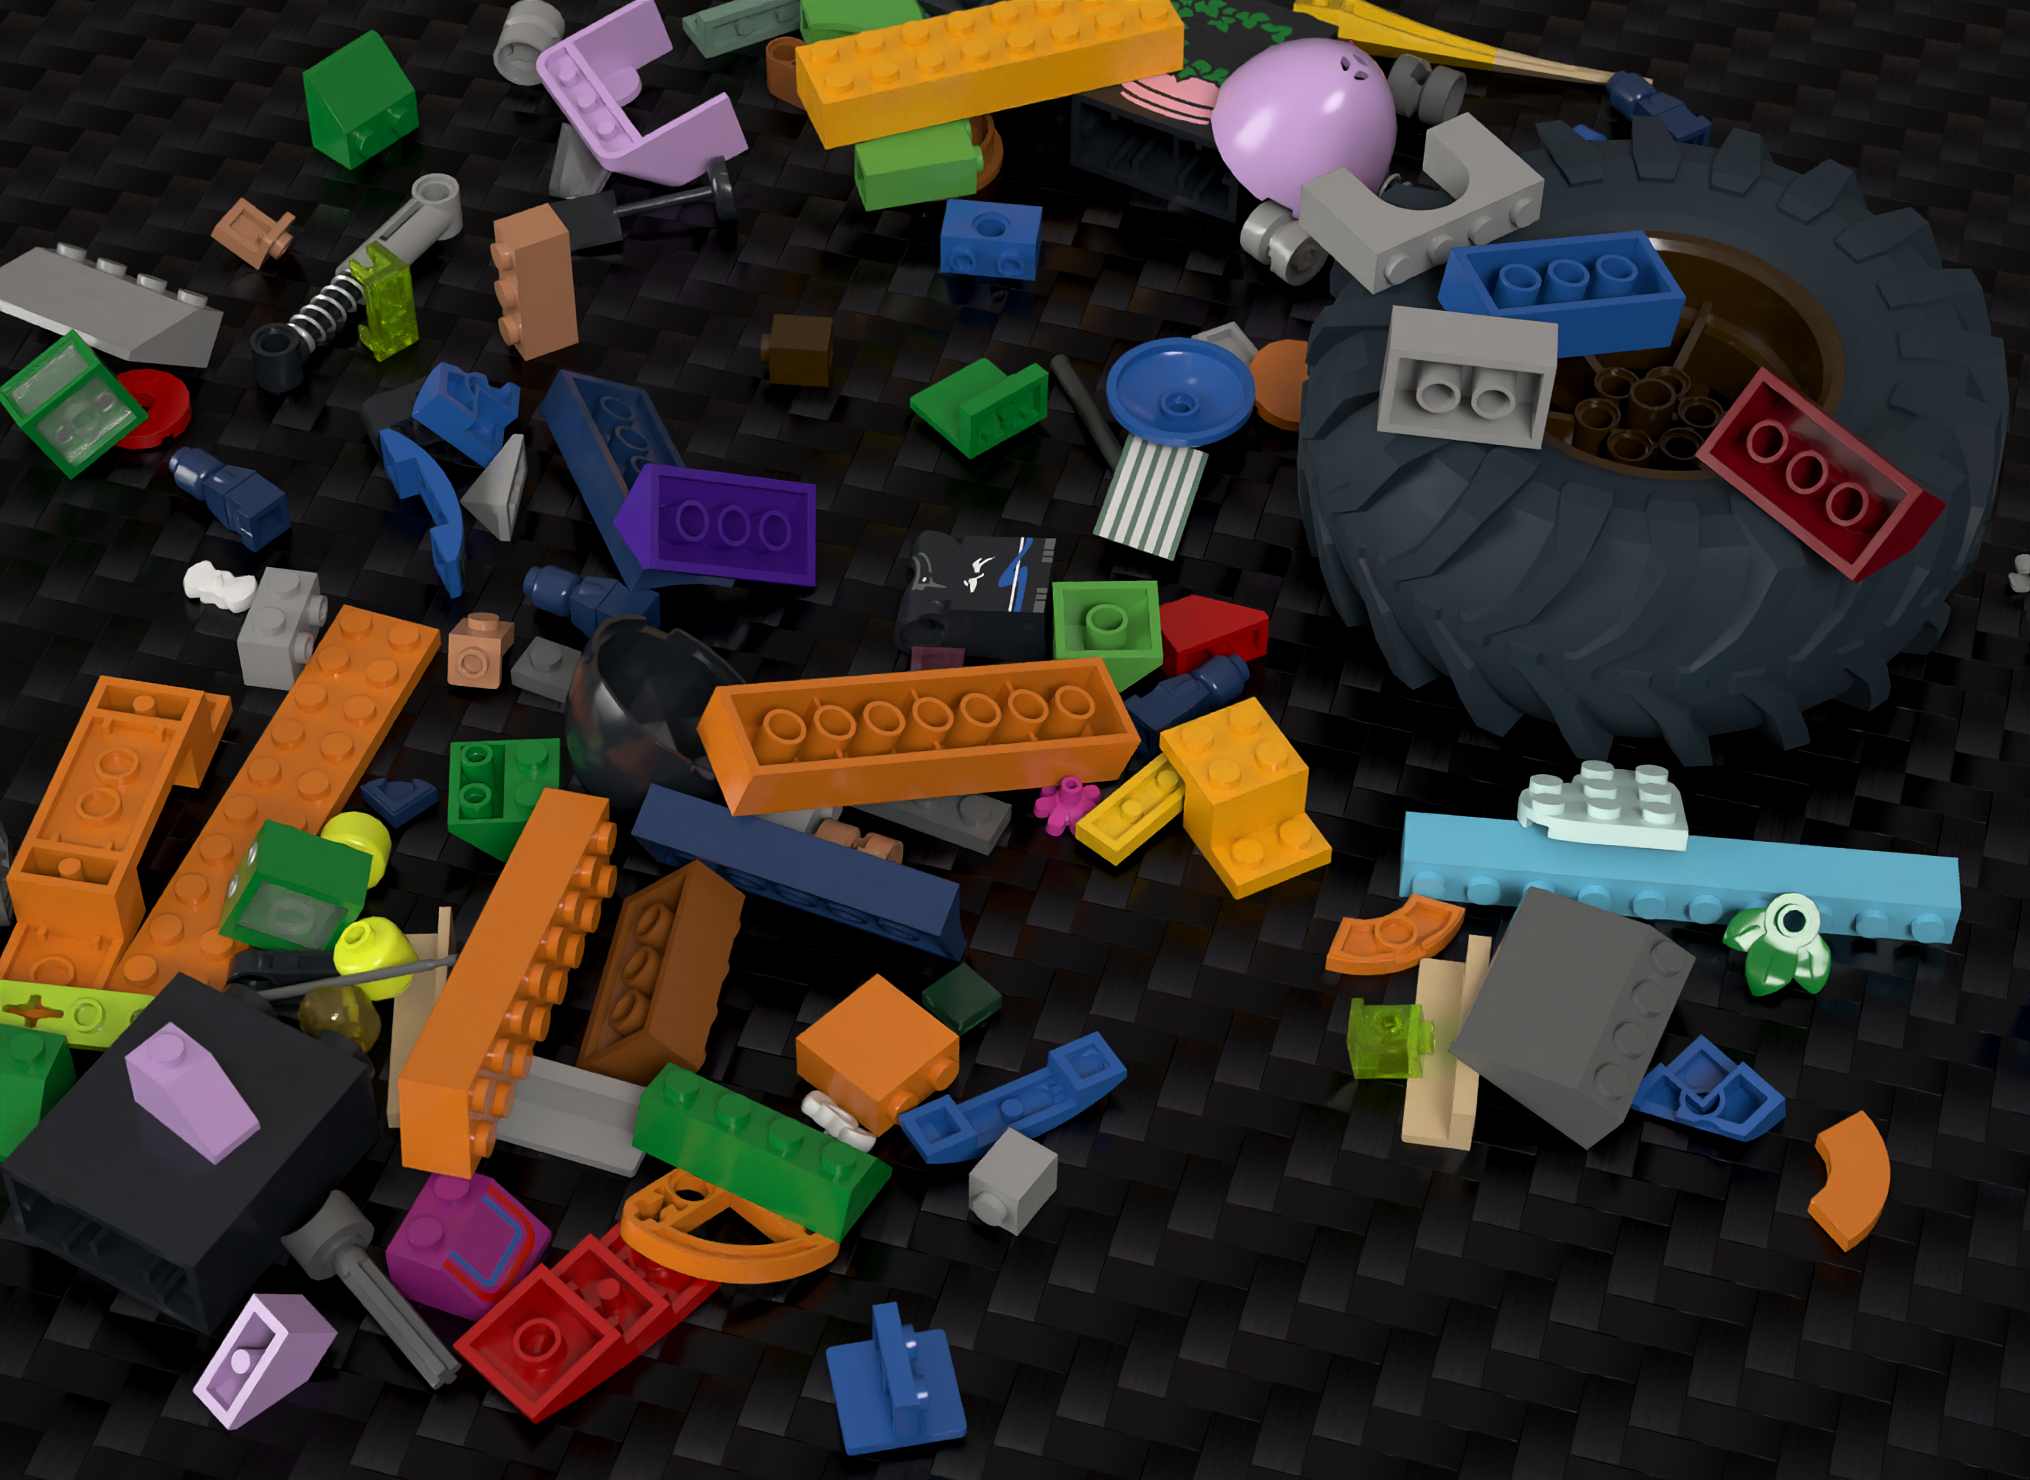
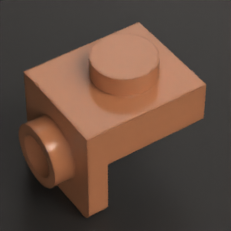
(253, 233)
(478, 649)

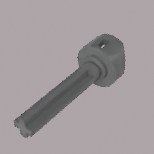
(337, 1245)

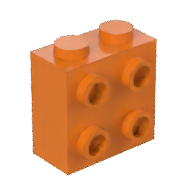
(878, 1055)

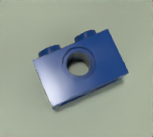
(991, 239)

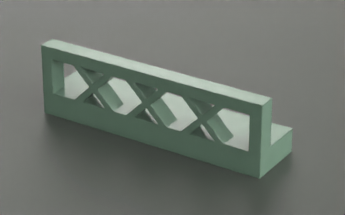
(740, 24)

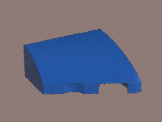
(467, 410)
(1711, 1094)

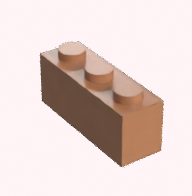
(535, 282)

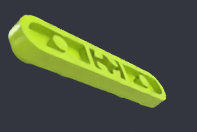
(90, 1016)

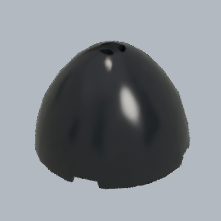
(638, 713)

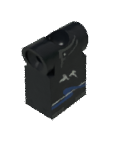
(979, 596)

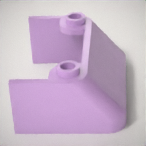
(597, 75)

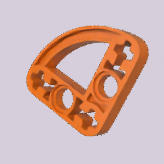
(667, 1242)

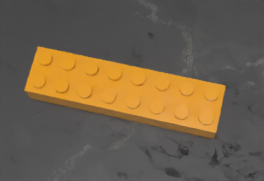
(981, 63)

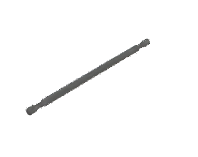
(361, 977)

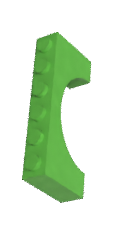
(907, 165)

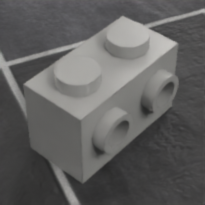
(281, 628)

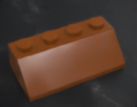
(663, 977)

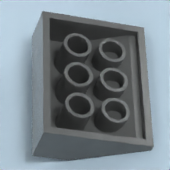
(1572, 1012)

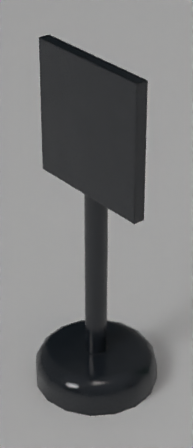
(596, 220)

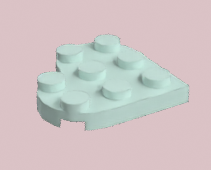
(1608, 807)

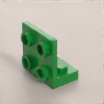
(983, 405)

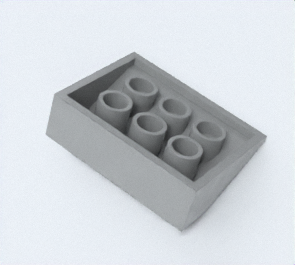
(108, 307)

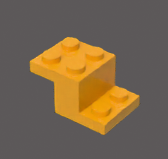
(1245, 797)

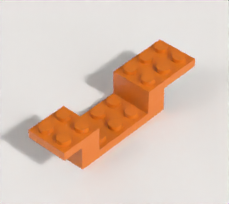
(78, 863)

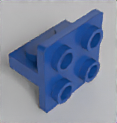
(895, 1387)

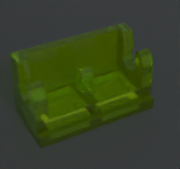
(387, 302)

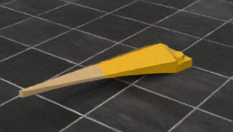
(1391, 35)

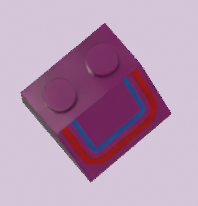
(464, 1245)

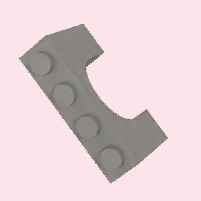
(1390, 243)

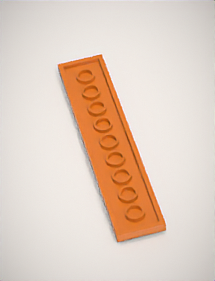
(294, 777)

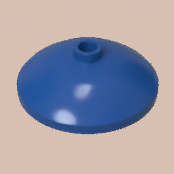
(1180, 392)

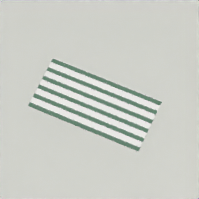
(1151, 496)

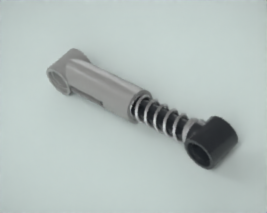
(283, 348)

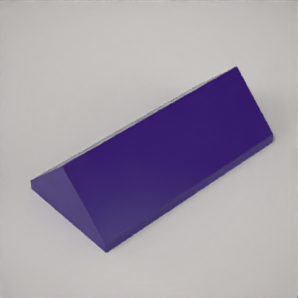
(721, 525)

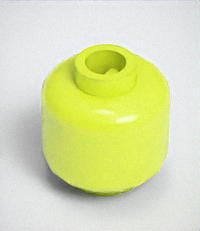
(364, 834)
(375, 945)

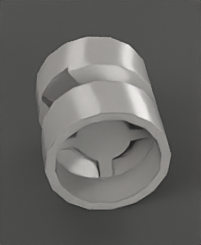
(527, 33)
(1279, 241)

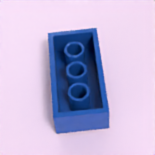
(1598, 288)

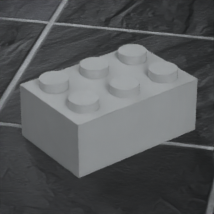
(1467, 377)

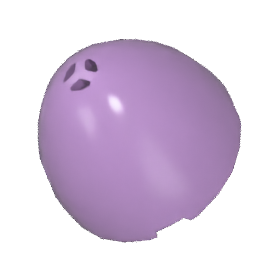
(1304, 115)

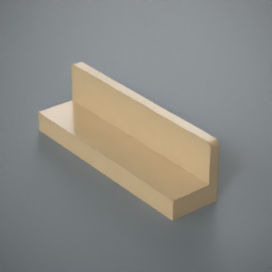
(417, 1002)
(1444, 1102)

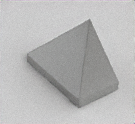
(498, 490)

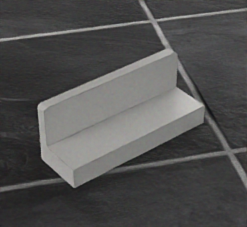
(575, 1116)

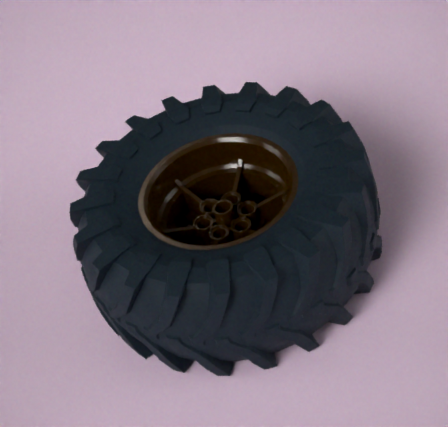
(1613, 564)

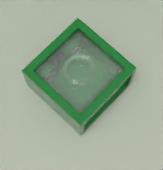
(71, 404)
(294, 891)

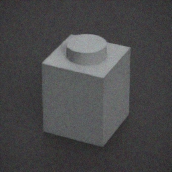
(1012, 1181)

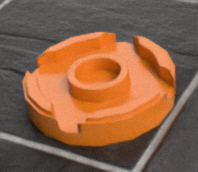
(1278, 381)

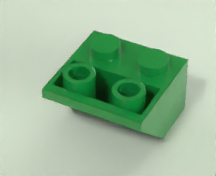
(498, 788)

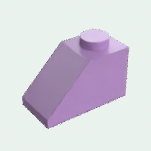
(190, 1093)
(264, 1357)

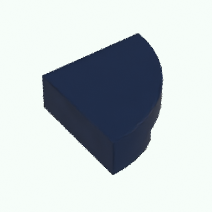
(399, 799)

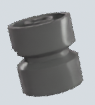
(1428, 92)

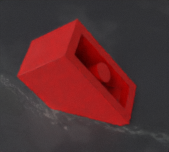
(1204, 627)

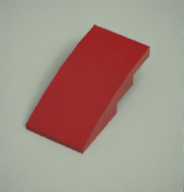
(578, 1323)

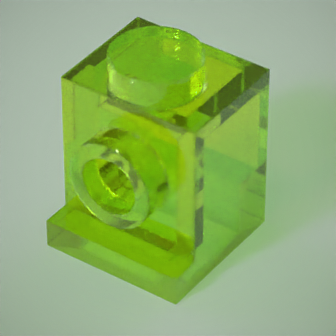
(1388, 1040)

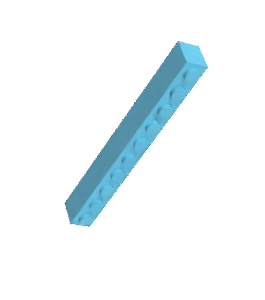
(1706, 884)

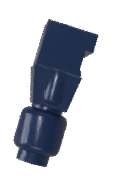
(1636, 96)
(234, 495)
(589, 599)
(1185, 699)

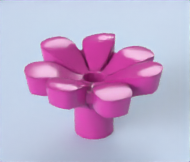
(1066, 804)

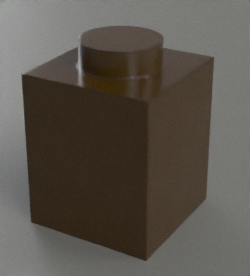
(799, 350)

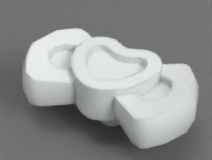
(220, 587)
(837, 1121)

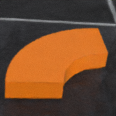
(1396, 939)
(1856, 1180)

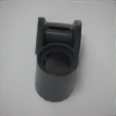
(394, 411)

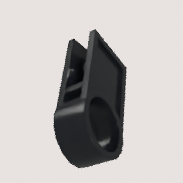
(281, 969)

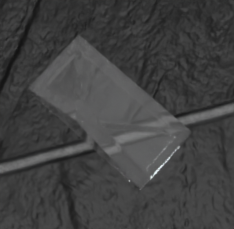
(575, 167)

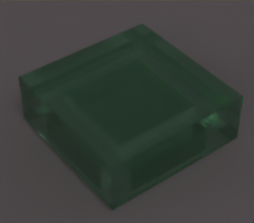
(961, 999)

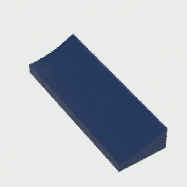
(606, 440)
(804, 871)

